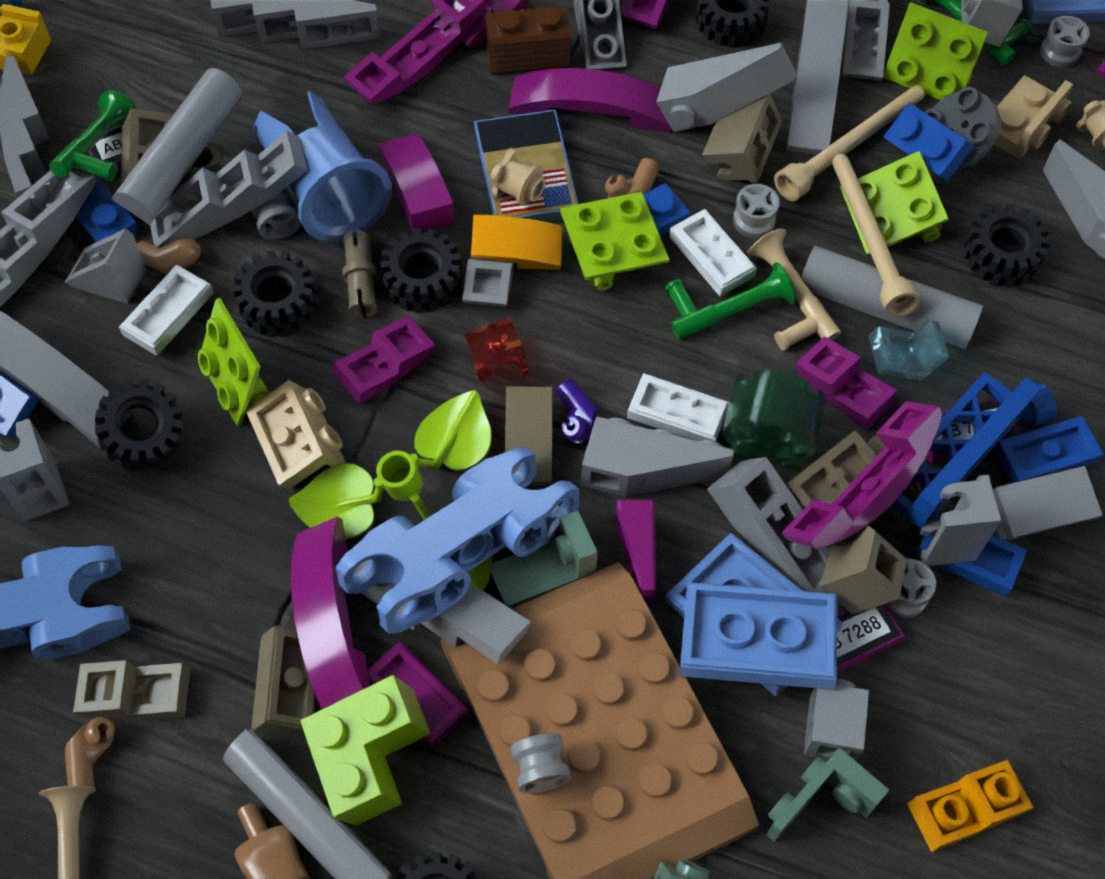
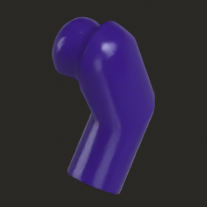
(581, 412)

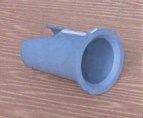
(340, 187)

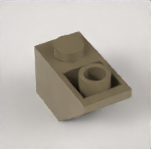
(864, 571)

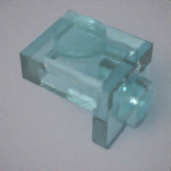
(909, 353)

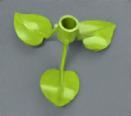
(450, 435)

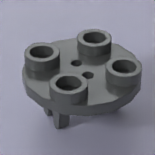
(976, 111)

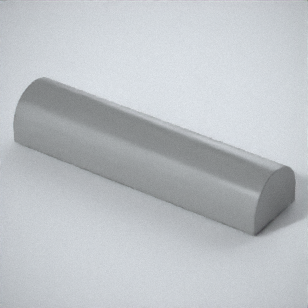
(178, 145)
(860, 285)
(302, 810)

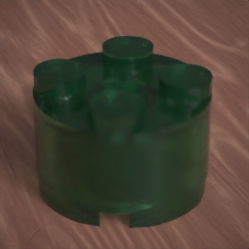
(774, 418)

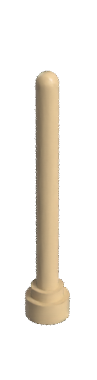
(797, 178)
(897, 293)

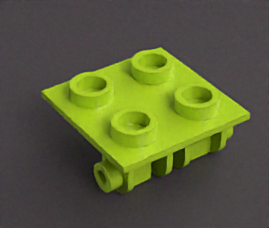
(934, 52)
(902, 201)
(613, 237)
(230, 364)

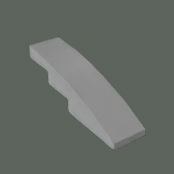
(312, 21)
(865, 39)
(817, 76)
(20, 129)
(216, 199)
(37, 223)
(51, 377)
(474, 619)

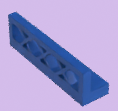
(970, 451)

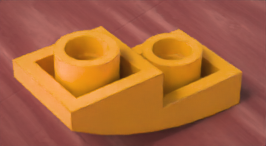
(517, 240)
(969, 805)

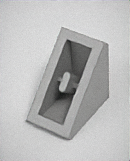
(109, 267)

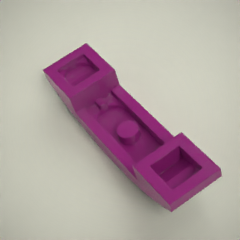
(416, 52)
(589, 92)
(906, 443)
(322, 614)

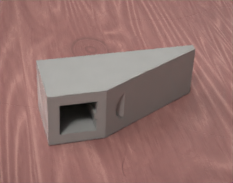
(601, 33)
(643, 460)

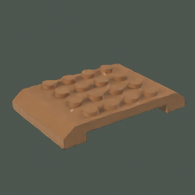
(635, 738)

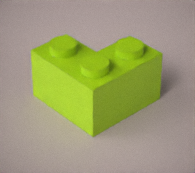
(352, 743)

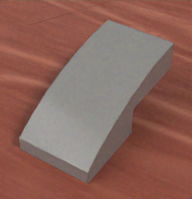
(487, 282)

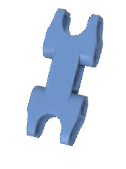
(434, 557)
(48, 607)

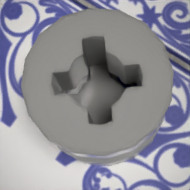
(1064, 41)
(751, 200)
(277, 217)
(920, 586)
(540, 763)

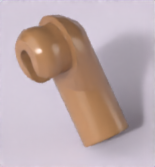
(641, 182)
(180, 252)
(85, 749)

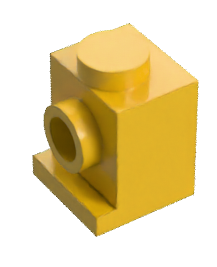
(23, 36)

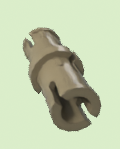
(359, 274)

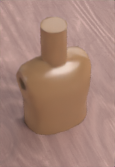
(267, 852)

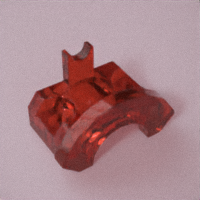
(496, 347)

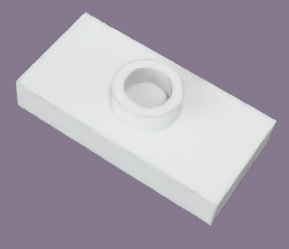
(712, 252)
(166, 310)
(677, 409)

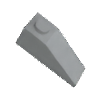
(718, 86)
(1081, 192)
(760, 511)

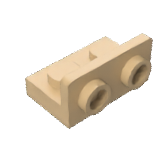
(1028, 113)
(295, 433)

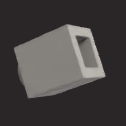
(836, 720)

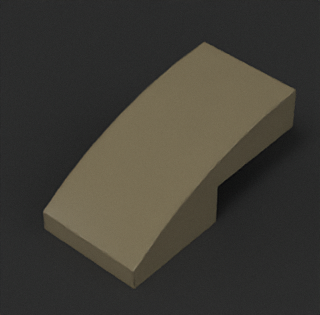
(530, 426)
(132, 692)

